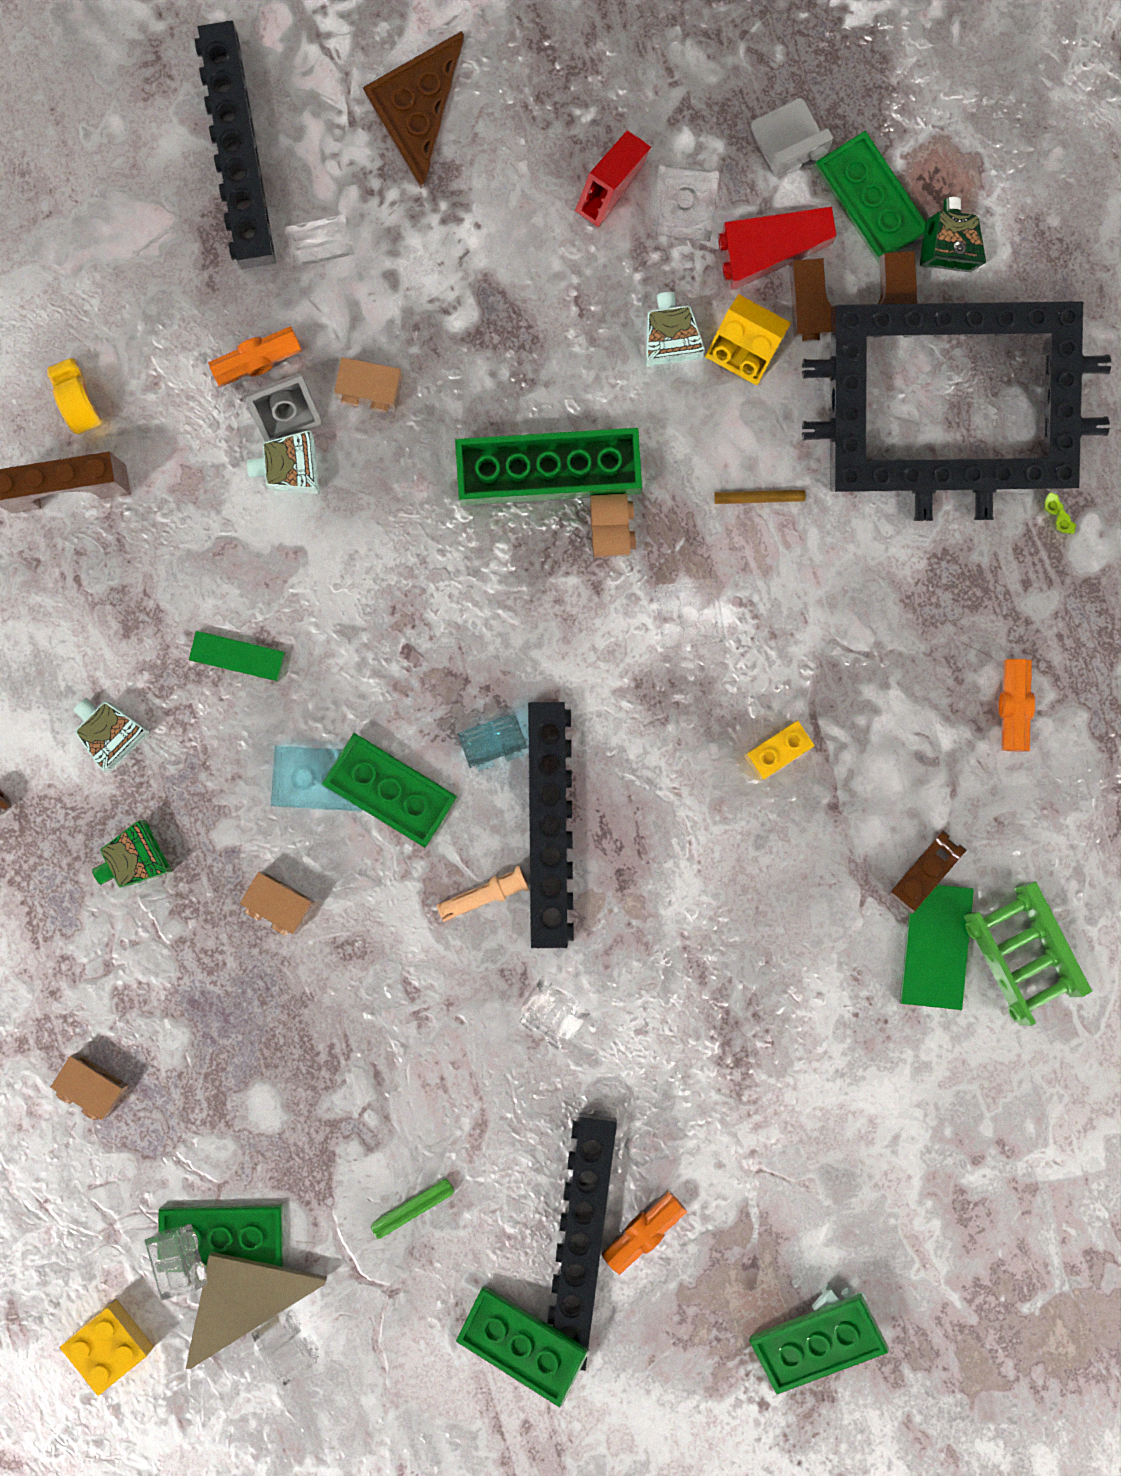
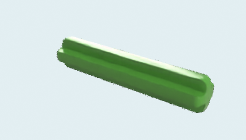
(412, 1209)

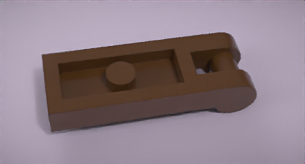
(926, 873)

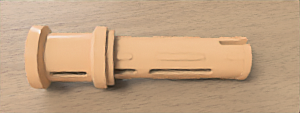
(496, 889)

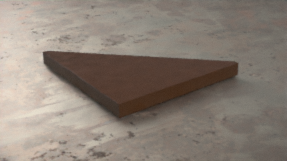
(414, 102)

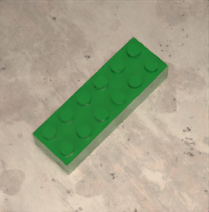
(548, 466)

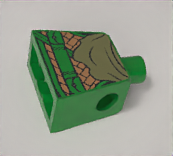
(132, 857)

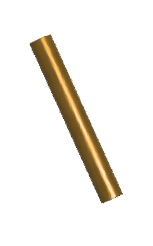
(759, 496)

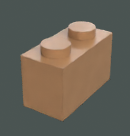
(368, 385)
(276, 903)
(88, 1087)

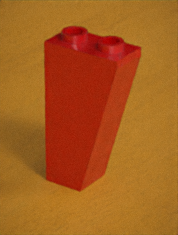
(772, 242)

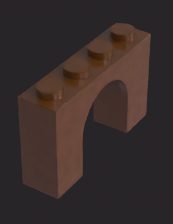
(809, 299)
(92, 473)

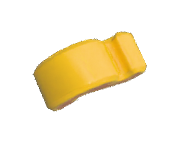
(73, 397)

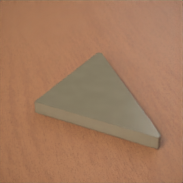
(241, 1298)

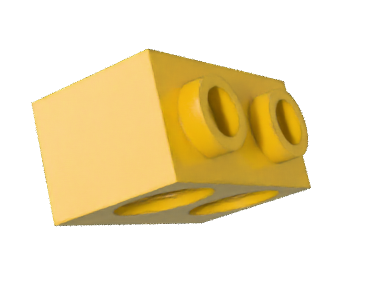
(779, 750)

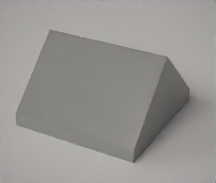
(283, 408)

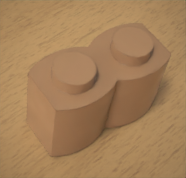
(611, 525)

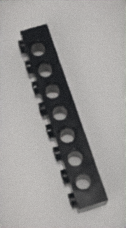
(224, 40)
(540, 715)
(602, 1130)

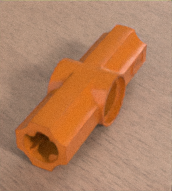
(255, 356)
(1016, 705)
(644, 1233)

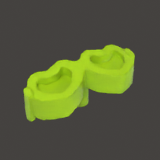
(1054, 507)

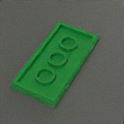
(871, 196)
(389, 790)
(937, 949)
(235, 1231)
(819, 1344)
(522, 1346)

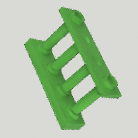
(1057, 953)

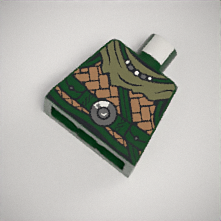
(952, 239)

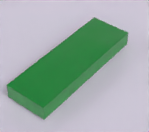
(237, 656)

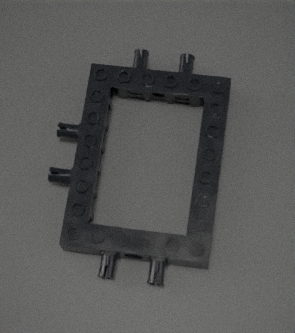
(984, 477)

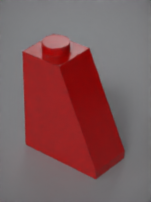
(612, 178)

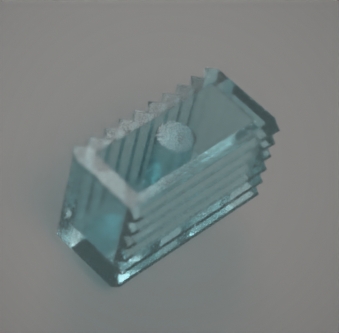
(492, 742)

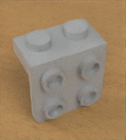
(790, 137)

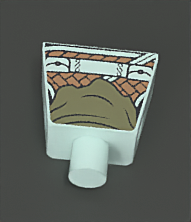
(671, 333)
(288, 464)
(108, 733)

